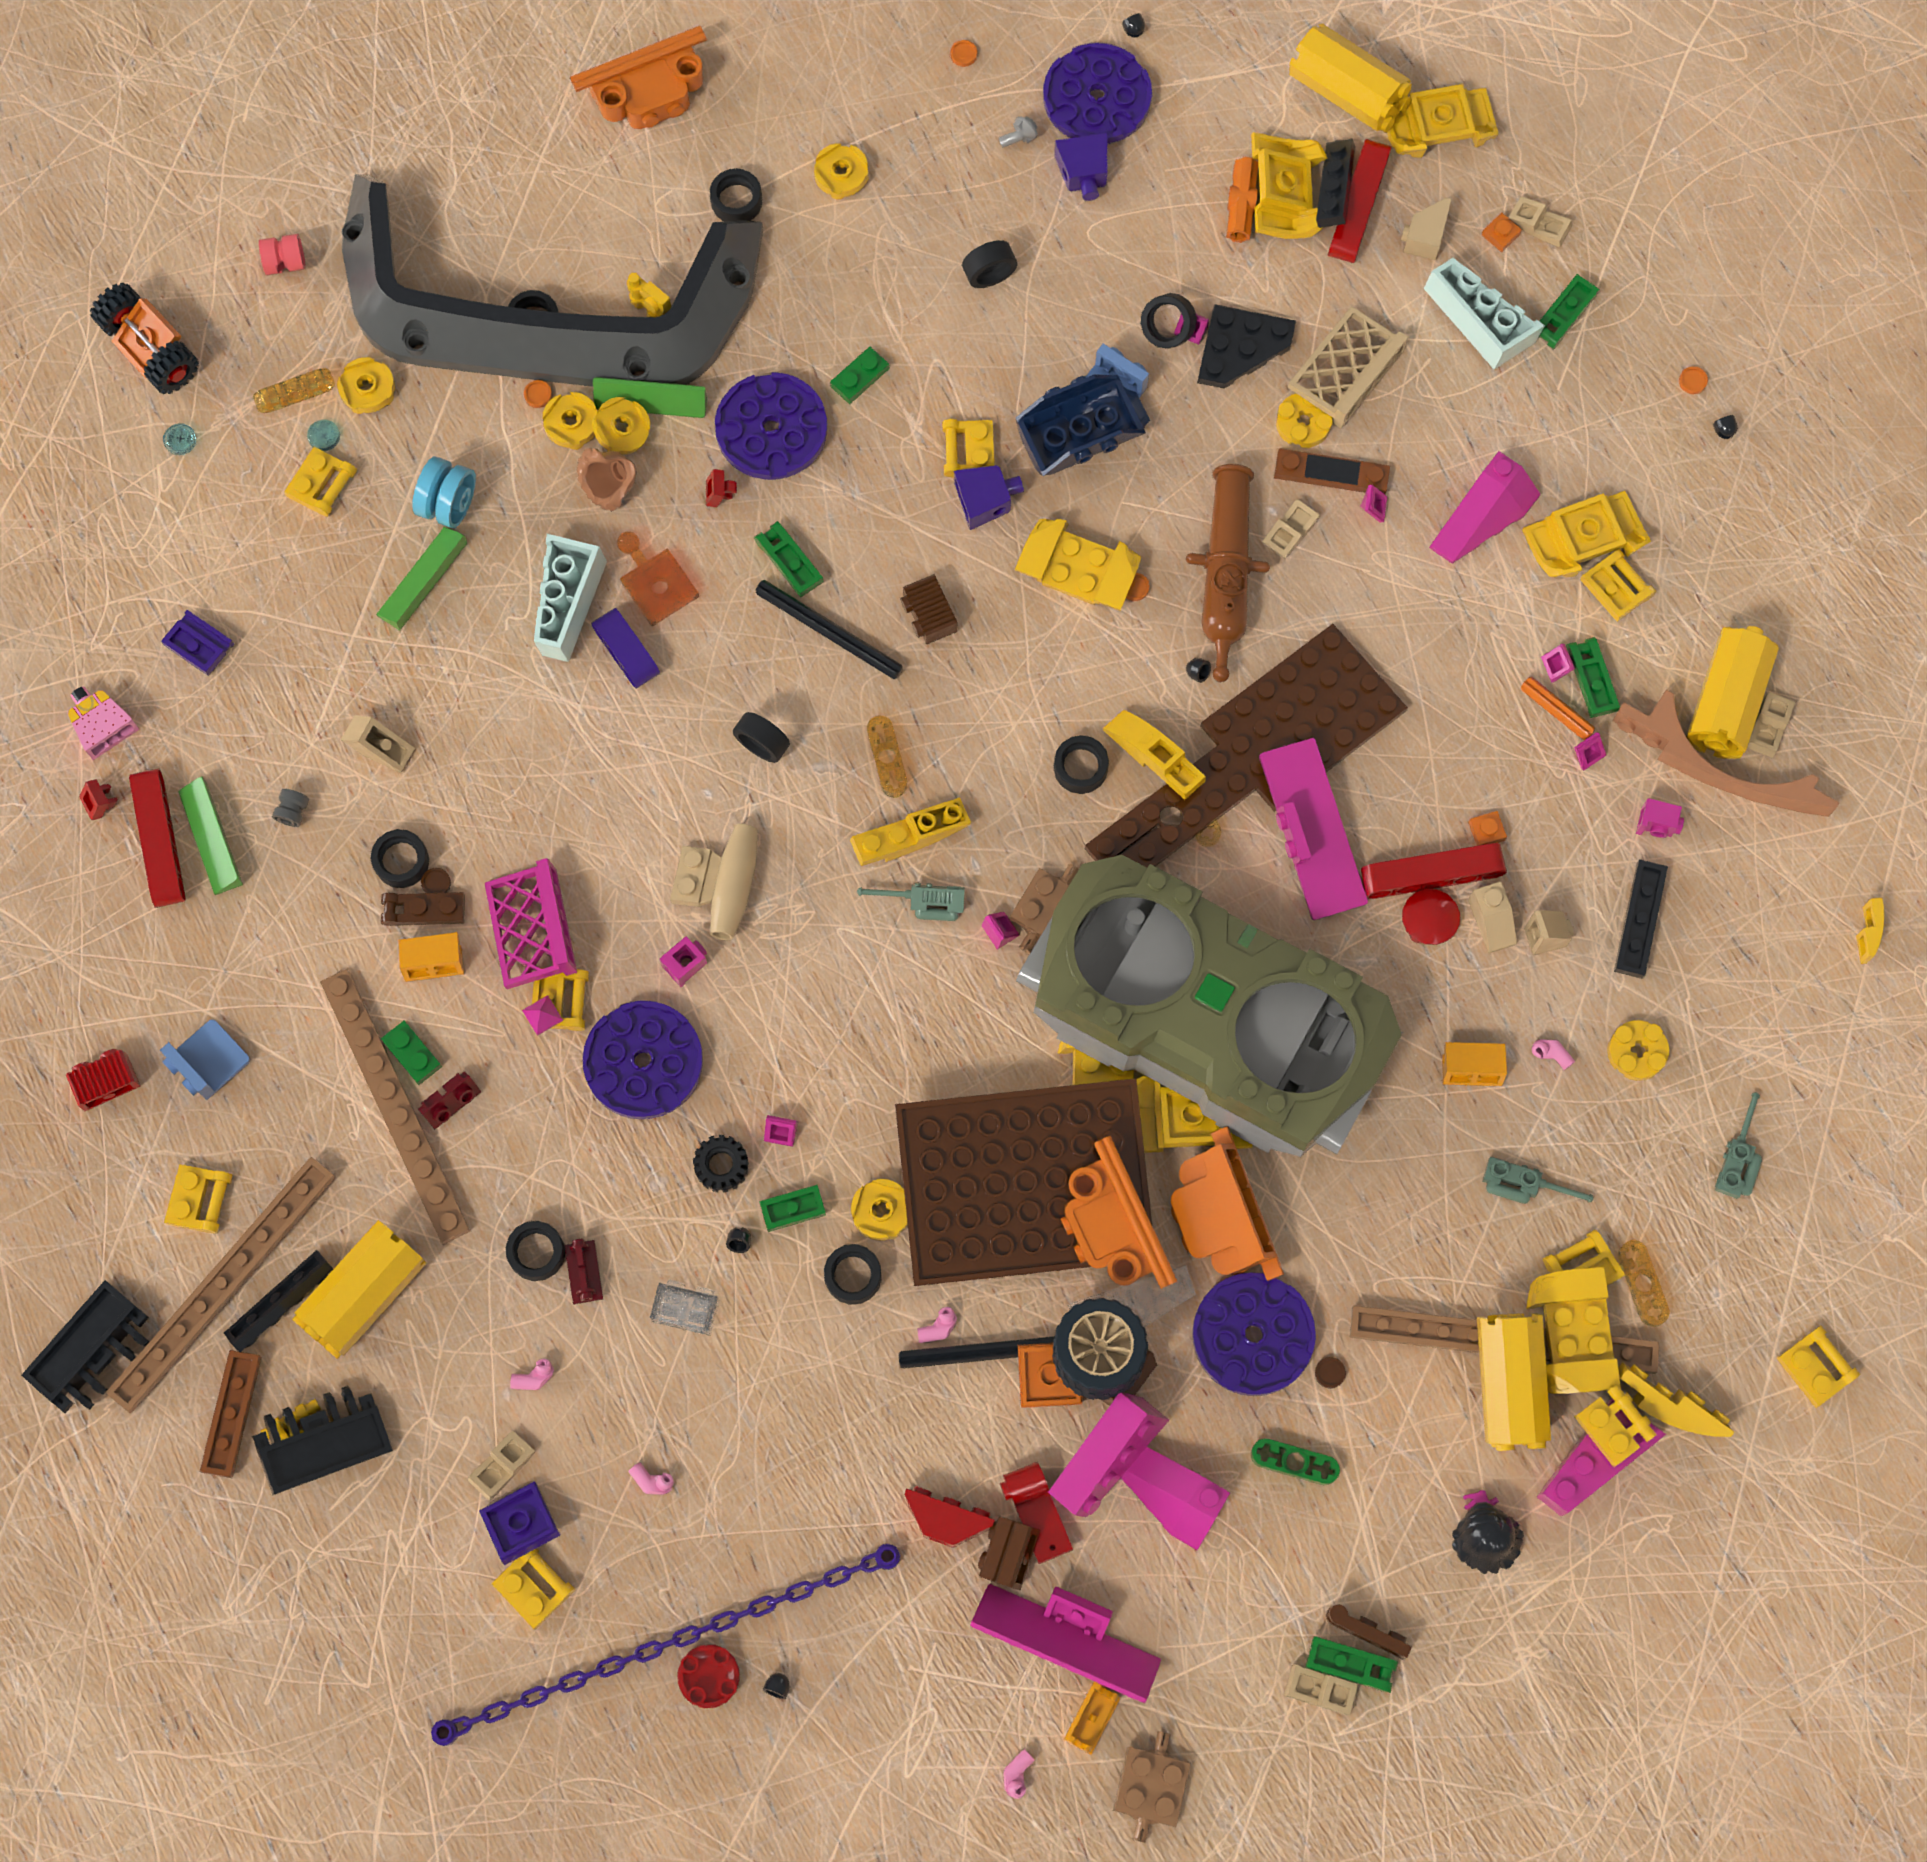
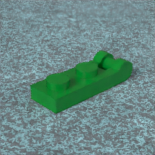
(1567, 309)
(789, 559)
(1593, 678)
(1350, 1664)

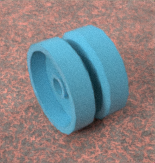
(444, 492)

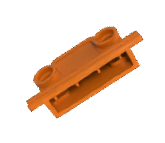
(647, 82)
(1221, 1212)
(1113, 1222)

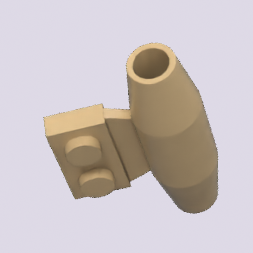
(718, 880)

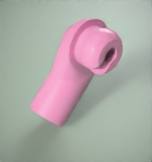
(1552, 1050)
(941, 1328)
(535, 1379)
(651, 1483)
(1014, 1774)

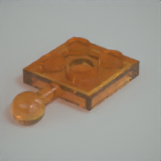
(659, 568)

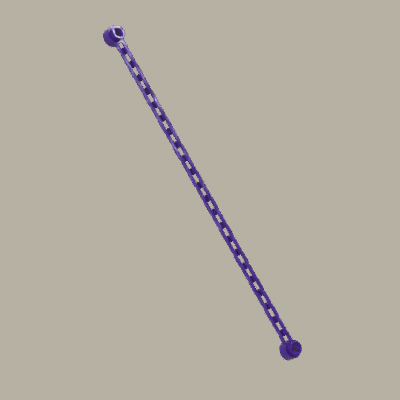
(453, 1730)

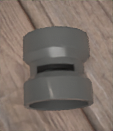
(290, 807)

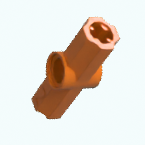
(1242, 199)

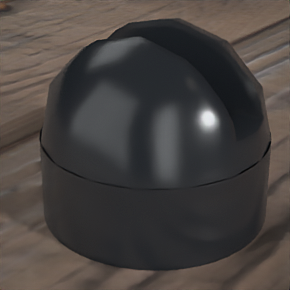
(1134, 25)
(1726, 427)
(1198, 669)
(738, 1246)
(777, 1686)

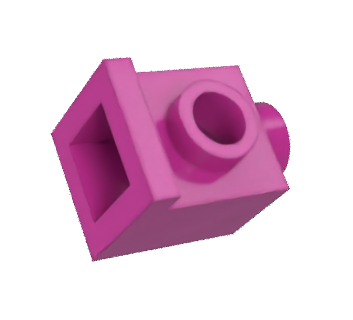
(1660, 819)
(684, 949)

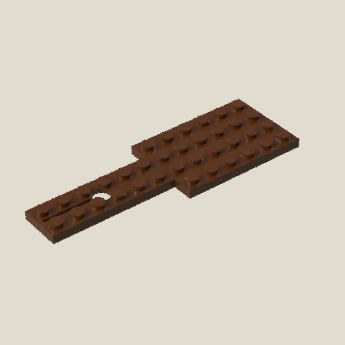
(1314, 693)

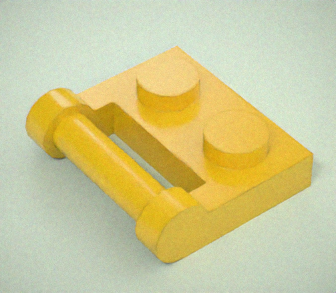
(978, 444)
(314, 476)
(1612, 590)
(554, 988)
(189, 1196)
(1604, 1259)
(1811, 1373)
(526, 1595)

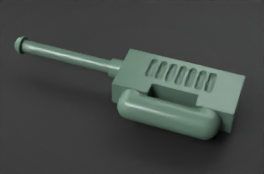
(928, 895)
(1737, 1155)
(1520, 1176)

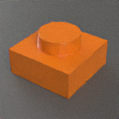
(1501, 232)
(1487, 829)

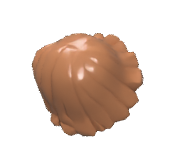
(605, 477)

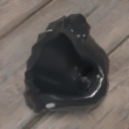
(1487, 1539)

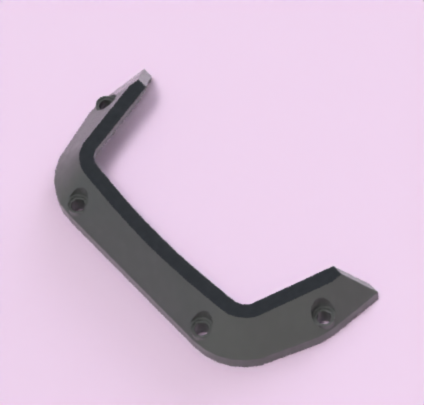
(545, 343)

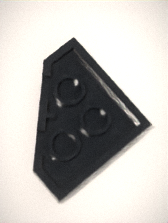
(1241, 344)

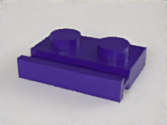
(197, 642)

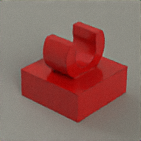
(718, 488)
(94, 799)

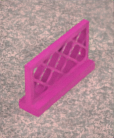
(555, 924)

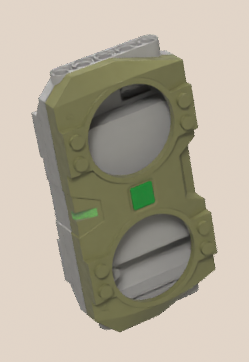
(1210, 1007)

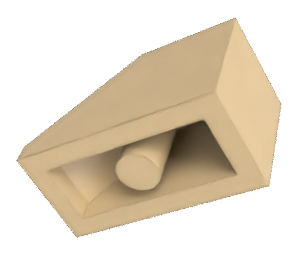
(1426, 230)
(377, 742)
(1493, 916)
(1548, 931)

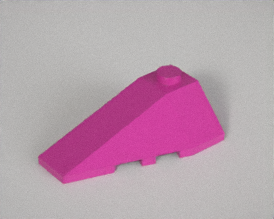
(1494, 502)
(1176, 1496)

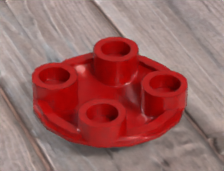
(1430, 917)
(708, 1676)

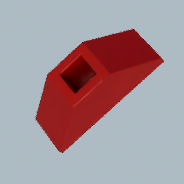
(945, 1519)

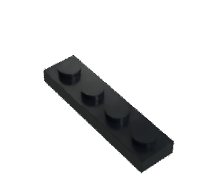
(1335, 183)
(1640, 919)
(278, 1301)

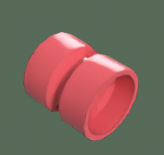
(282, 254)

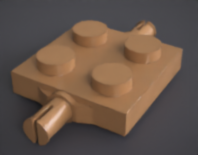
(1039, 903)
(1151, 1787)

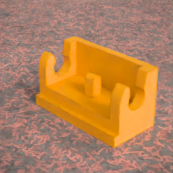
(430, 957)
(1474, 1064)
(1092, 1718)

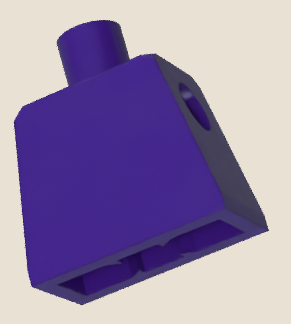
(1083, 163)
(985, 493)

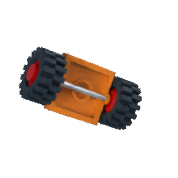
(144, 337)

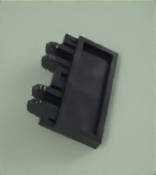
(84, 1345)
(322, 1445)

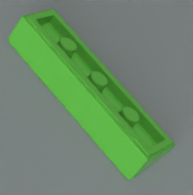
(653, 396)
(422, 578)
(210, 836)

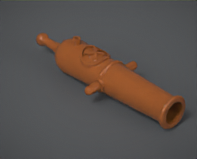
(1227, 563)

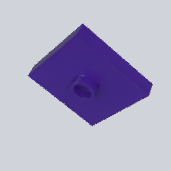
(519, 1523)

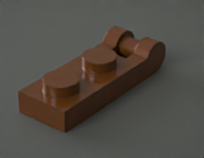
(423, 908)
(1366, 1630)

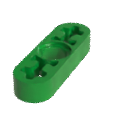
(1319, 1458)

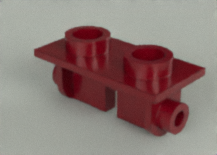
(439, 1108)
(583, 1271)

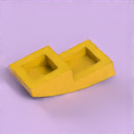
(1870, 937)

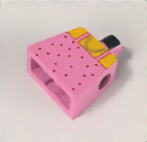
(99, 721)

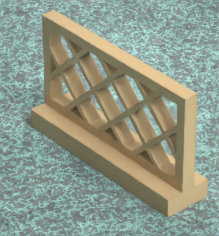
(1370, 373)

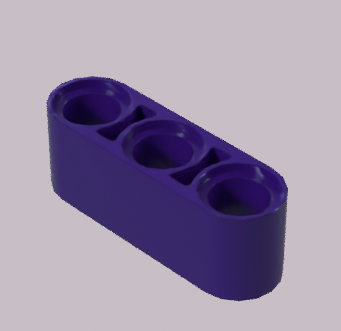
(625, 648)

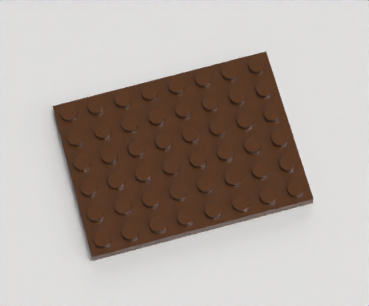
(995, 1173)

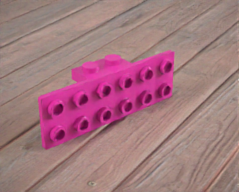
(1313, 829)
(1070, 1636)

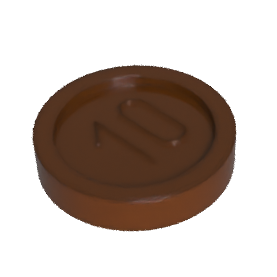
(435, 881)
(1330, 1372)

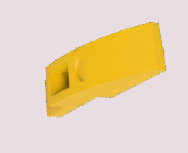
(1156, 751)
(912, 833)
(1680, 1411)

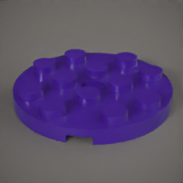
(1097, 68)
(776, 452)
(656, 1087)
(1247, 1365)

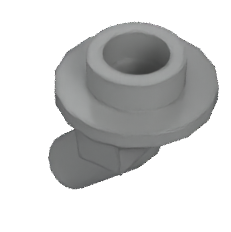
(1025, 131)

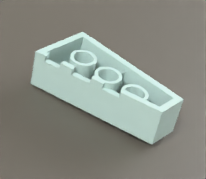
(1481, 314)
(566, 593)

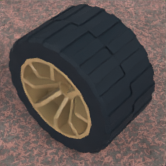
(1099, 1348)

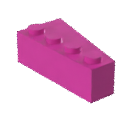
(1107, 1453)
(1587, 1470)

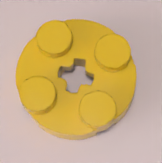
(841, 184)
(366, 400)
(625, 411)
(555, 425)
(1300, 433)
(1648, 1036)
(866, 1218)

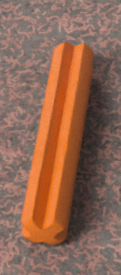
(1557, 708)

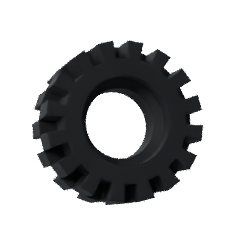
(708, 1150)

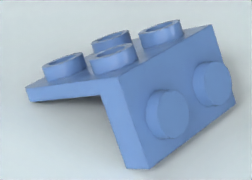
(1112, 362)
(206, 1059)

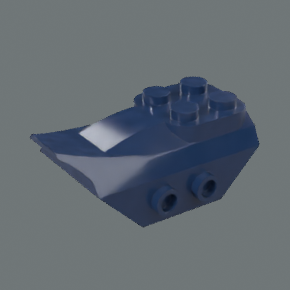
(1080, 421)

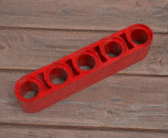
(1361, 200)
(157, 838)
(1433, 870)

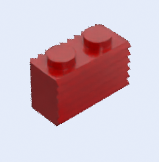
(102, 1079)

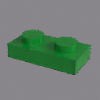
(859, 375)
(411, 1052)
(792, 1208)

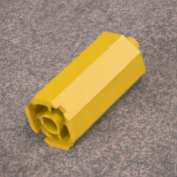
(1350, 78)
(1732, 692)
(358, 1290)
(1514, 1380)

